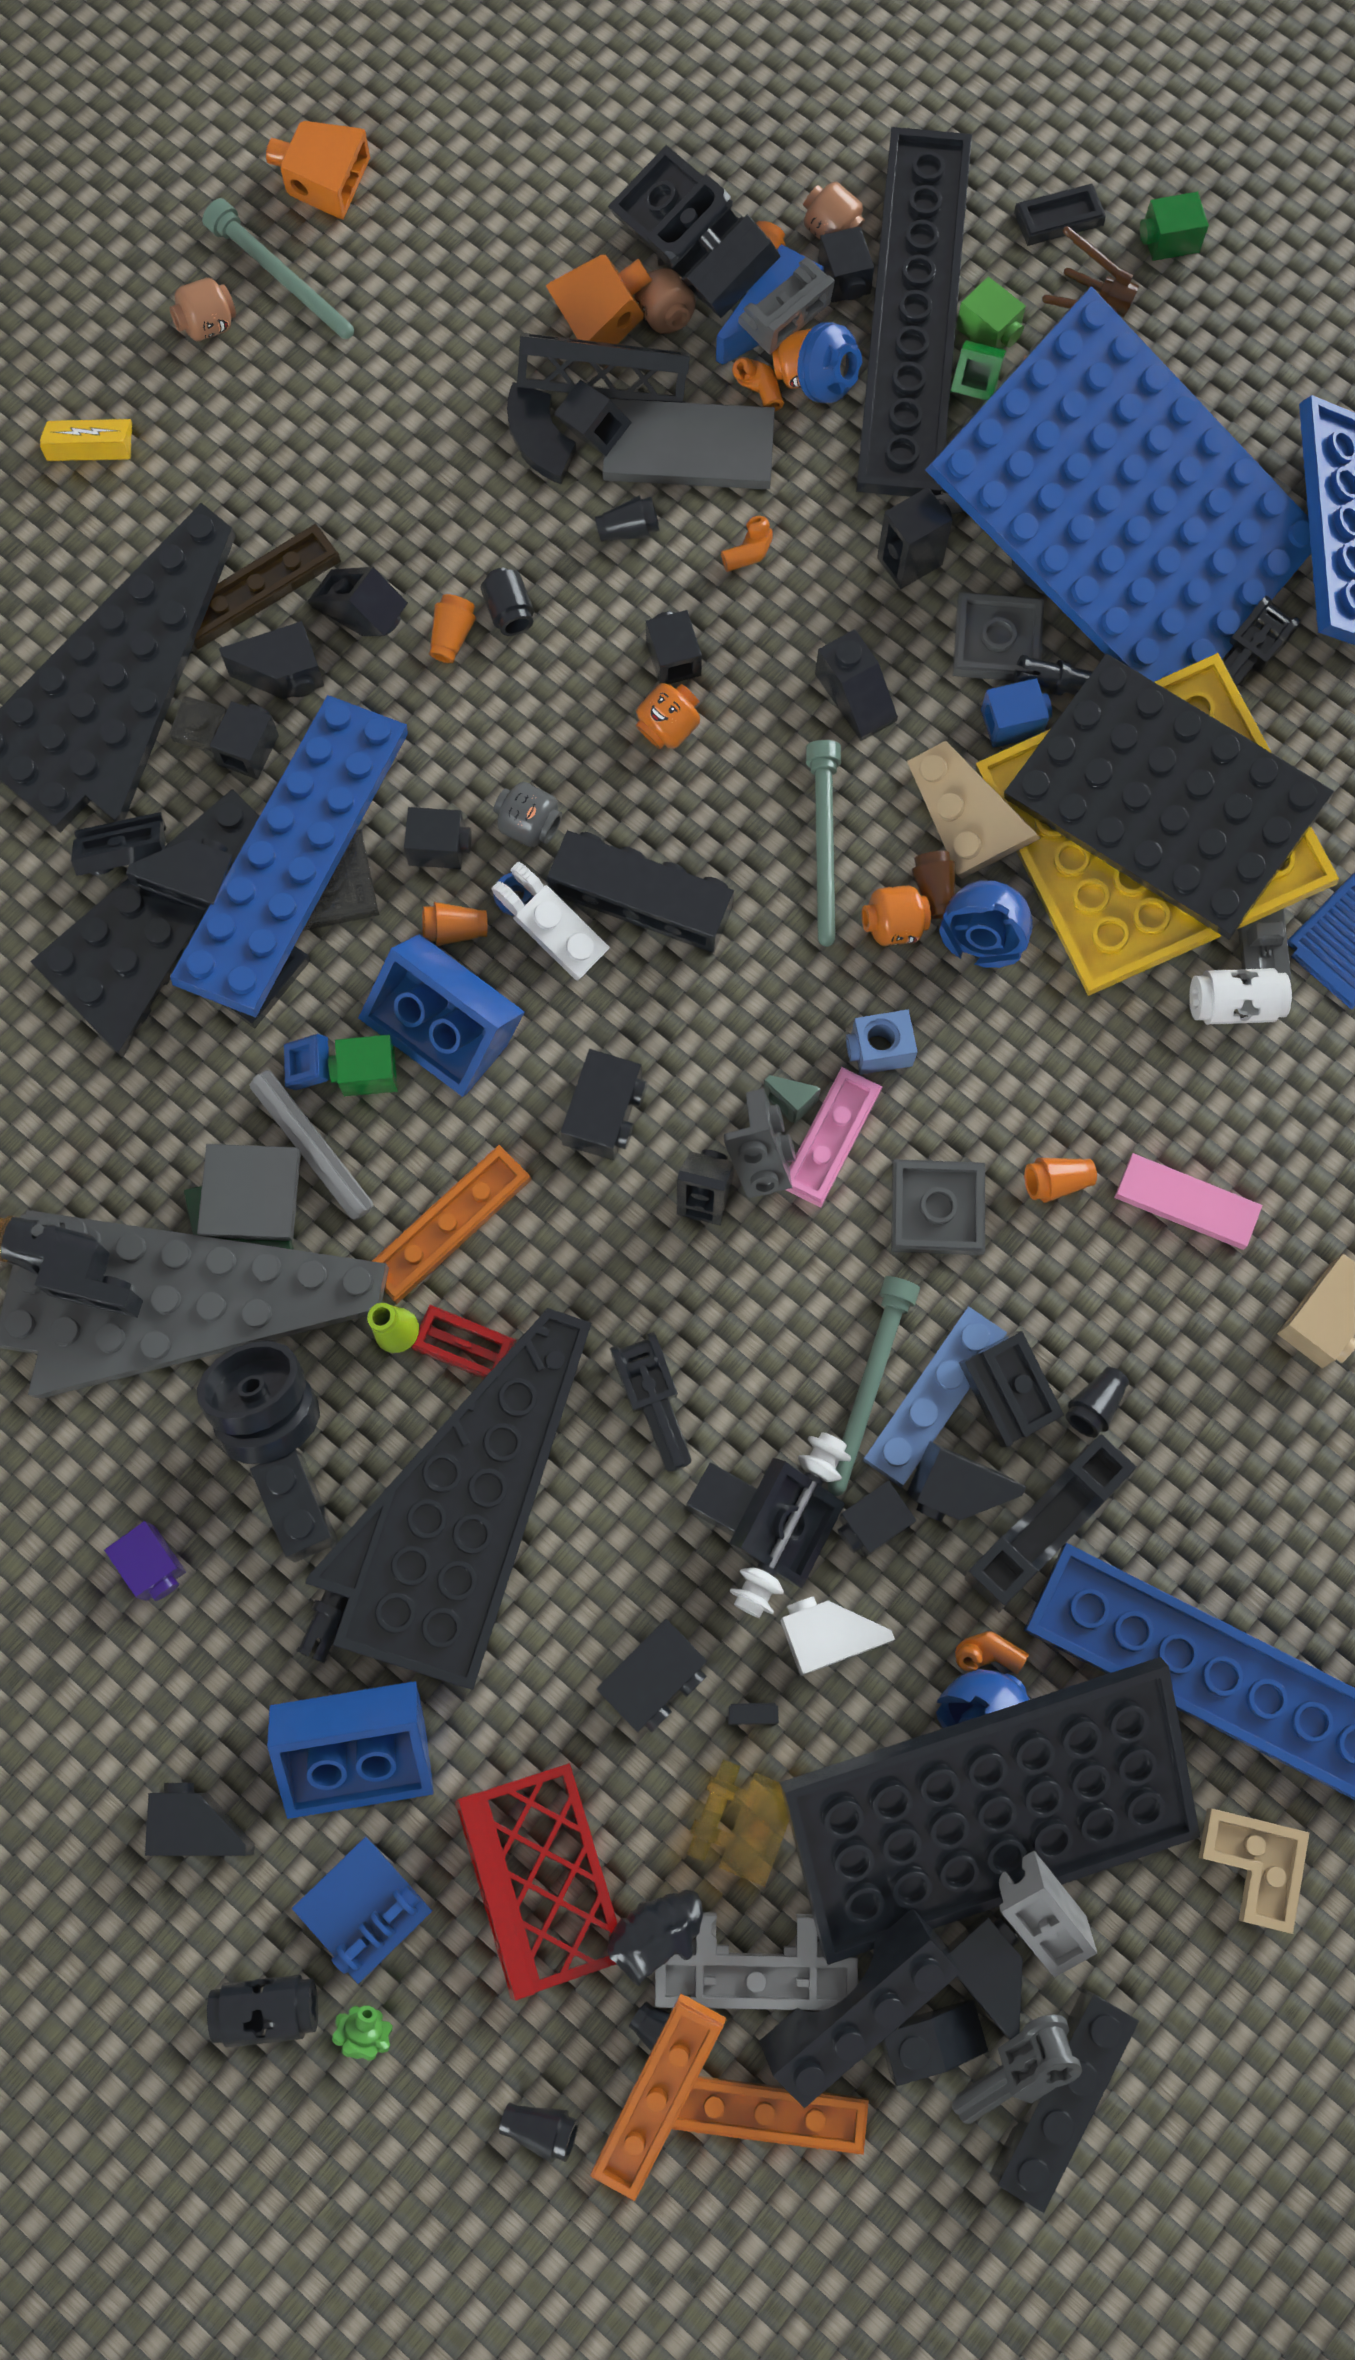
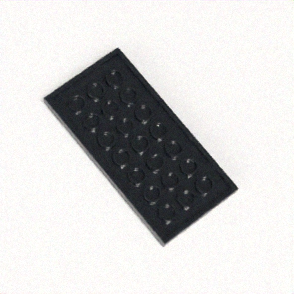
(940, 1817)

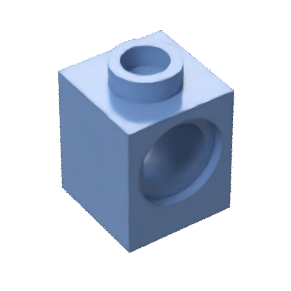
(896, 1029)

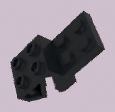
(694, 230)

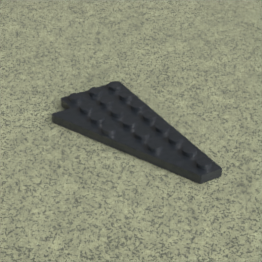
(100, 700)
(444, 1535)

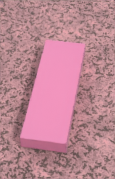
(832, 1136)
(1188, 1201)

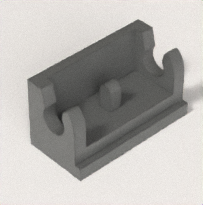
(788, 306)

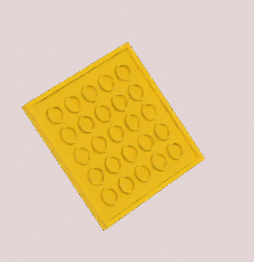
(1107, 918)

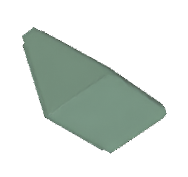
(792, 1096)

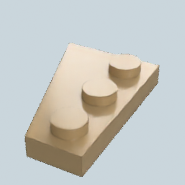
(967, 811)

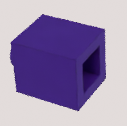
(146, 1562)

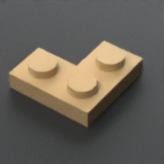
(1273, 1864)

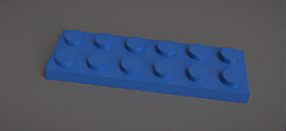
(1330, 492)

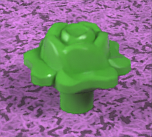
(362, 2033)

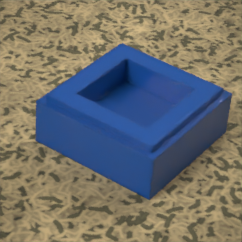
(306, 1062)

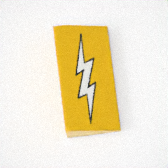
(87, 440)

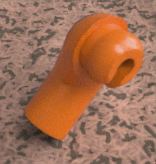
(760, 379)
(753, 548)
(989, 1648)

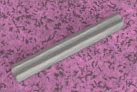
(311, 1144)

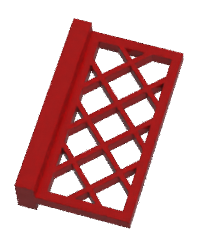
(498, 1892)

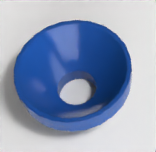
(821, 360)

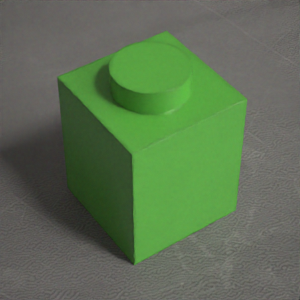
(991, 316)

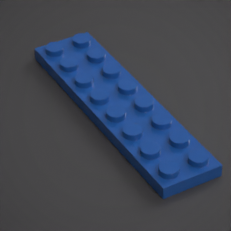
(289, 856)
(1213, 1667)

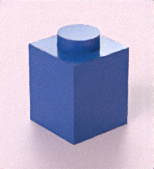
(1015, 712)

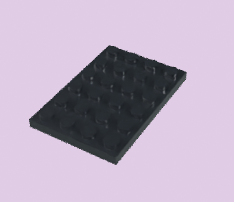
(1168, 795)

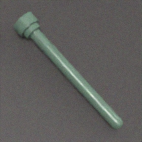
(224, 222)
(823, 759)
(897, 1298)

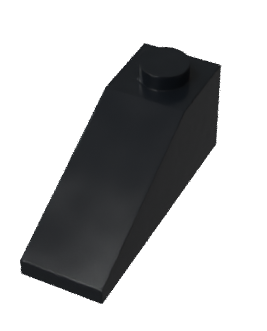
(704, 1186)

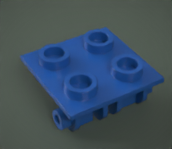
(361, 1910)

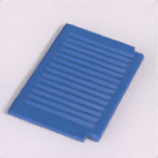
(1327, 943)

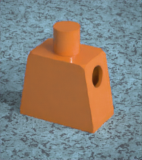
(322, 164)
(600, 299)

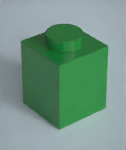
(1174, 226)
(978, 370)
(364, 1065)

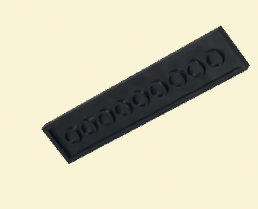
(914, 311)

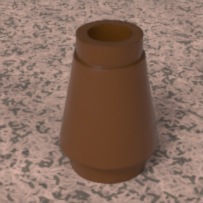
(935, 880)

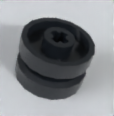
(258, 1402)

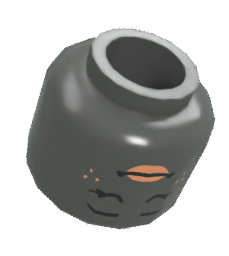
(527, 814)

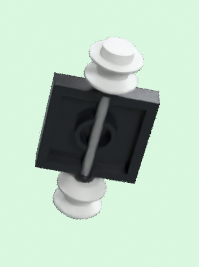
(788, 1523)

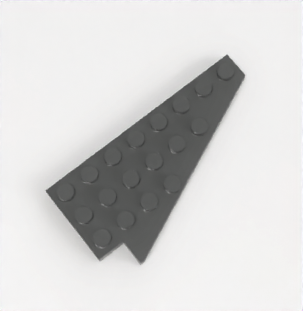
(196, 1303)

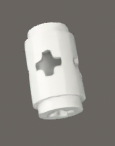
(1262, 997)

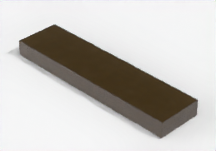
(266, 582)

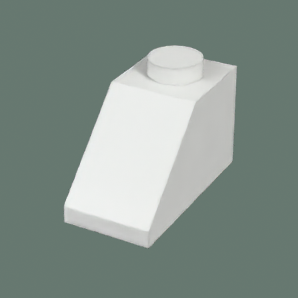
(829, 1634)

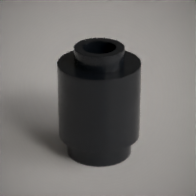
(507, 601)

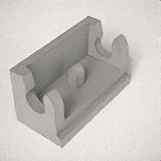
(1046, 1917)

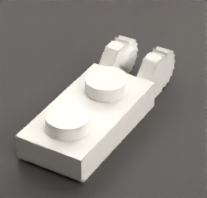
(552, 923)

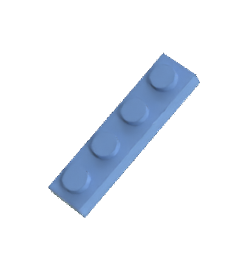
(931, 1399)

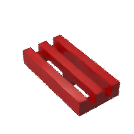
(426, 1329)

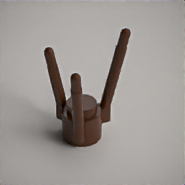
(1115, 291)

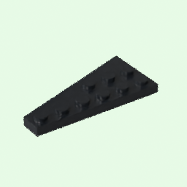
(133, 938)

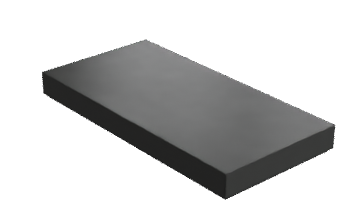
(693, 445)

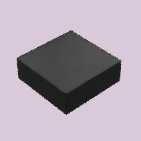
(753, 1714)

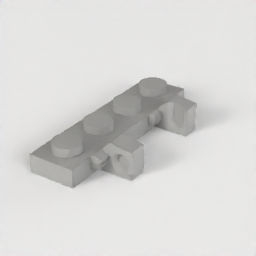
(756, 1980)

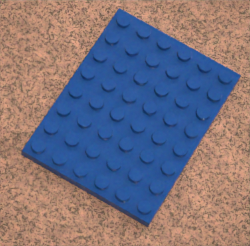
(1124, 496)

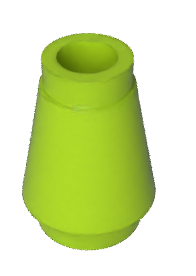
(393, 1327)

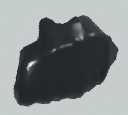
(656, 1934)

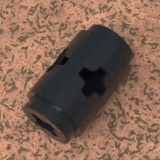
(242, 2012)

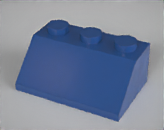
(440, 1013)
(350, 1750)

